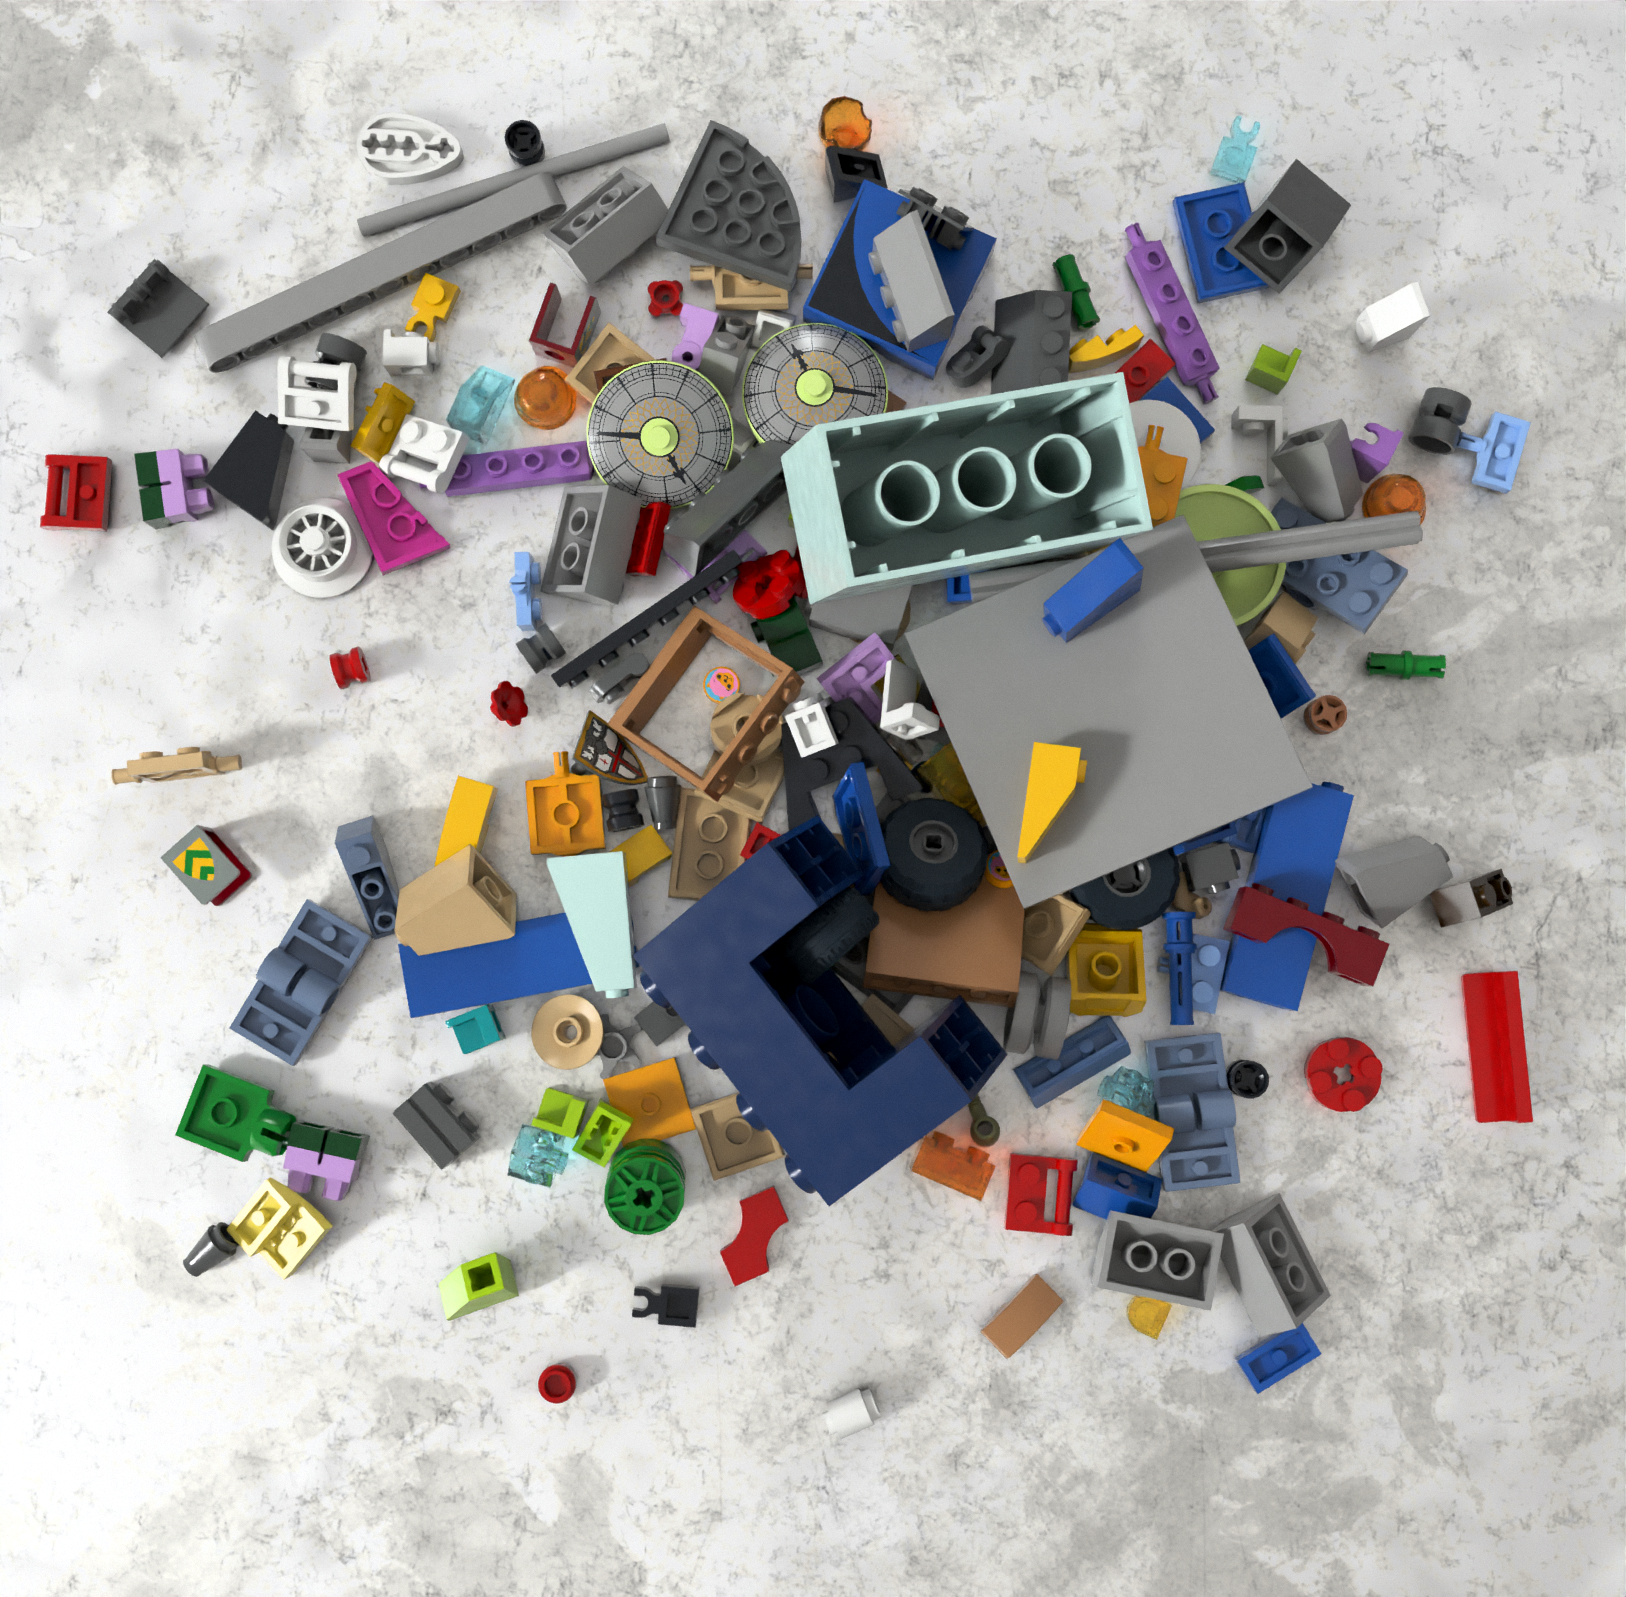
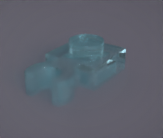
(1235, 153)

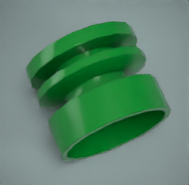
(654, 1168)

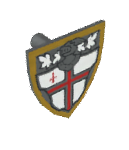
(606, 754)

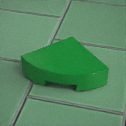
(1247, 484)

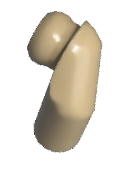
(1189, 902)

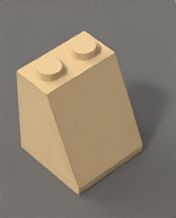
(456, 906)

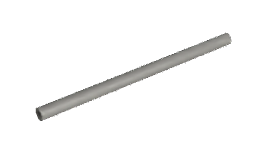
(489, 186)

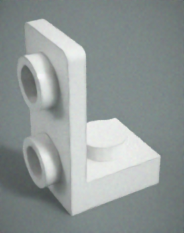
(1256, 419)
(899, 711)
(811, 725)

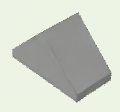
(327, 445)

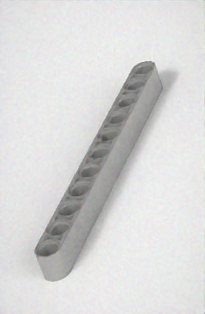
(380, 272)

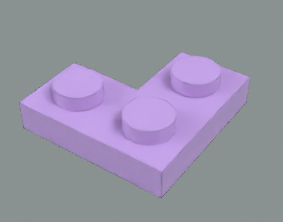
(856, 674)

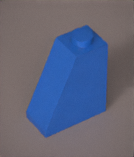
(1093, 592)

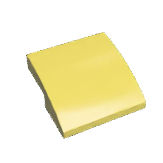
(279, 1227)

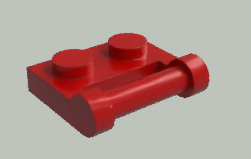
(86, 493)
(1028, 1192)

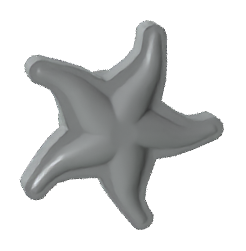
(617, 1047)

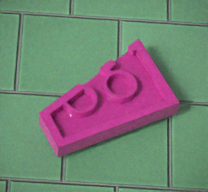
(389, 522)

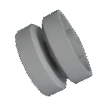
(1043, 1016)

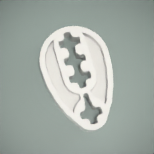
(404, 129)

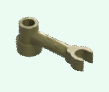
(979, 1118)

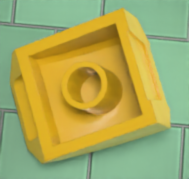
(1106, 972)

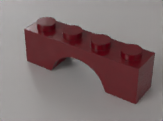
(1349, 952)

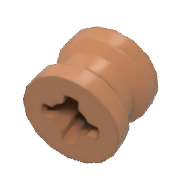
(1332, 711)

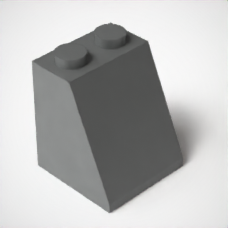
(1288, 226)

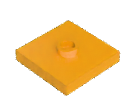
(653, 1099)
(1125, 1136)

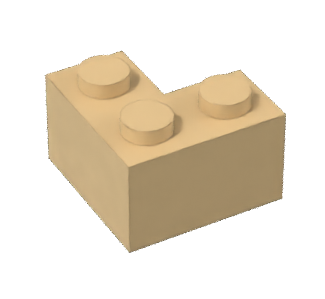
(1289, 623)

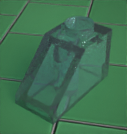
(480, 403)

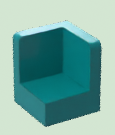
(477, 1028)

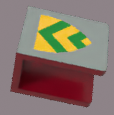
(544, 324)
(206, 866)

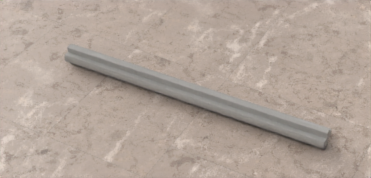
(1252, 549)

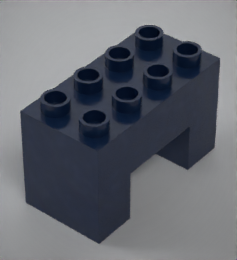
(775, 1031)

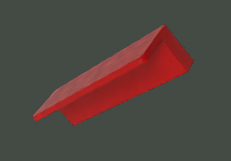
(1496, 1047)

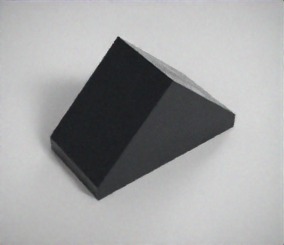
(849, 168)

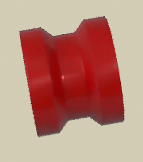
(350, 668)

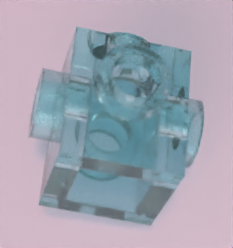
(1128, 1090)
(537, 1156)

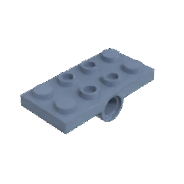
(1345, 585)
(300, 982)
(1196, 1102)

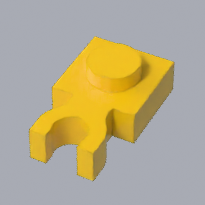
(433, 302)

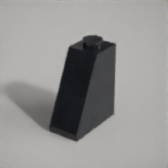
(255, 468)

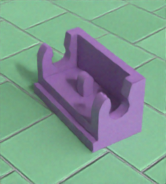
(1374, 458)

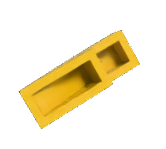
(466, 817)

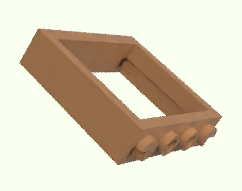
(666, 672)

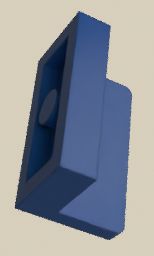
(1116, 1188)

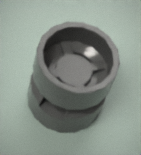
(334, 350)
(1441, 415)

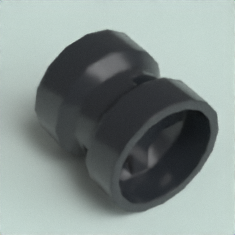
(524, 136)
(623, 810)
(1253, 1079)

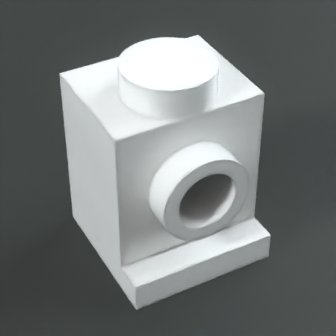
(409, 354)

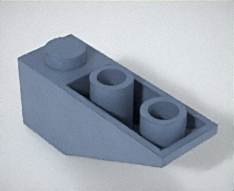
(370, 873)

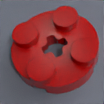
(776, 570)
(1322, 1080)

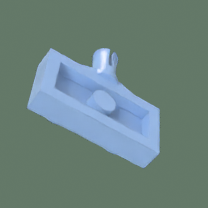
(1497, 451)
(523, 586)
(1207, 971)

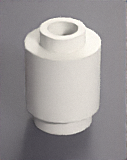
(851, 1413)

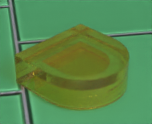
(1148, 1315)

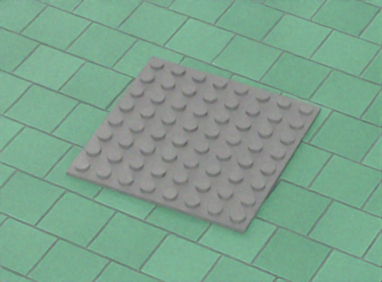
(1149, 693)

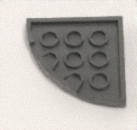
(735, 211)

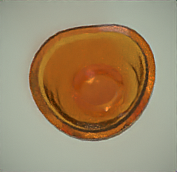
(545, 398)
(1394, 495)

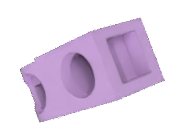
(699, 327)

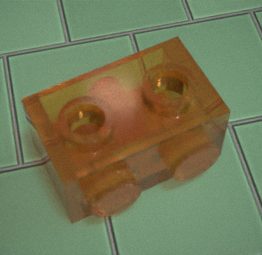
(952, 1166)

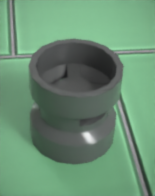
(540, 648)

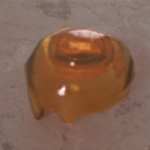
(844, 124)

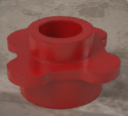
(665, 288)

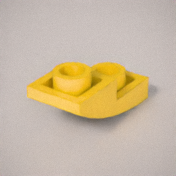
(1095, 353)
(643, 853)

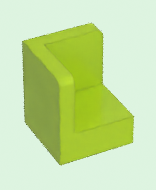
(1272, 368)
(561, 1113)

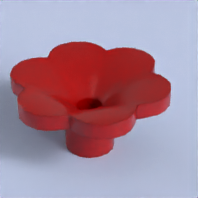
(508, 703)

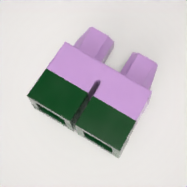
(168, 487)
(324, 1153)

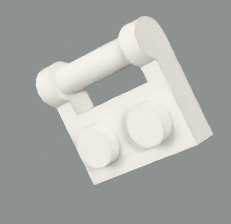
(314, 405)
(427, 442)

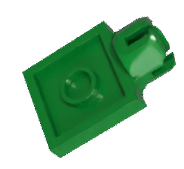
(234, 1116)

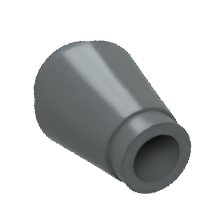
(663, 800)
(210, 1250)

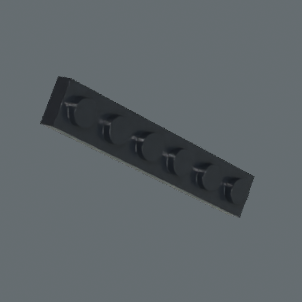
(636, 629)

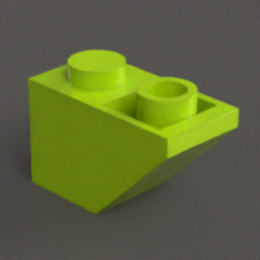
(478, 1285)

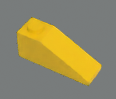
(1049, 790)

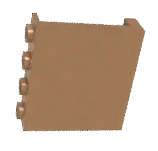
(949, 952)

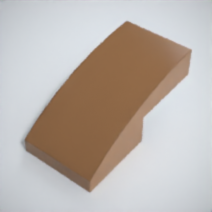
(1021, 1316)

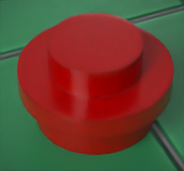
(557, 1383)

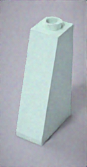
(599, 912)

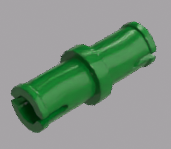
(1072, 282)
(1405, 665)

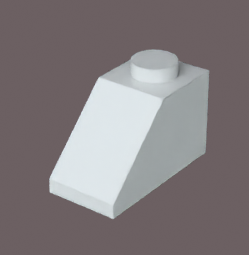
(1392, 318)

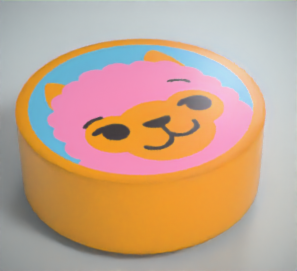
(720, 684)
(996, 871)

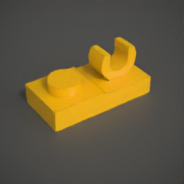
(382, 422)

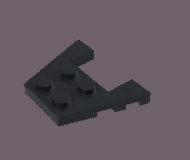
(858, 742)

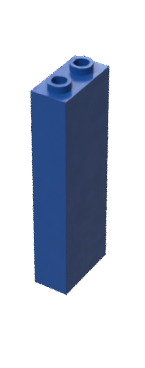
(1296, 861)
(532, 962)

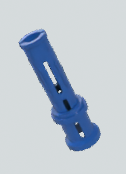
(1180, 1013)

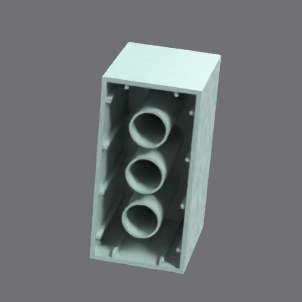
(965, 487)

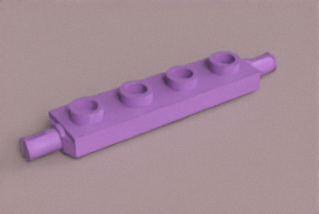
(1172, 312)
(521, 468)

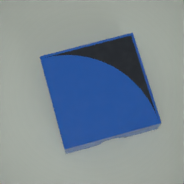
(850, 293)

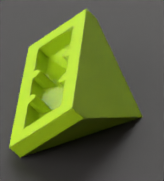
(602, 1133)

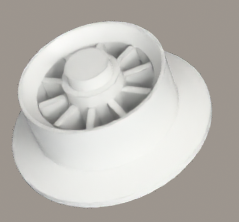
(1178, 436)
(321, 548)

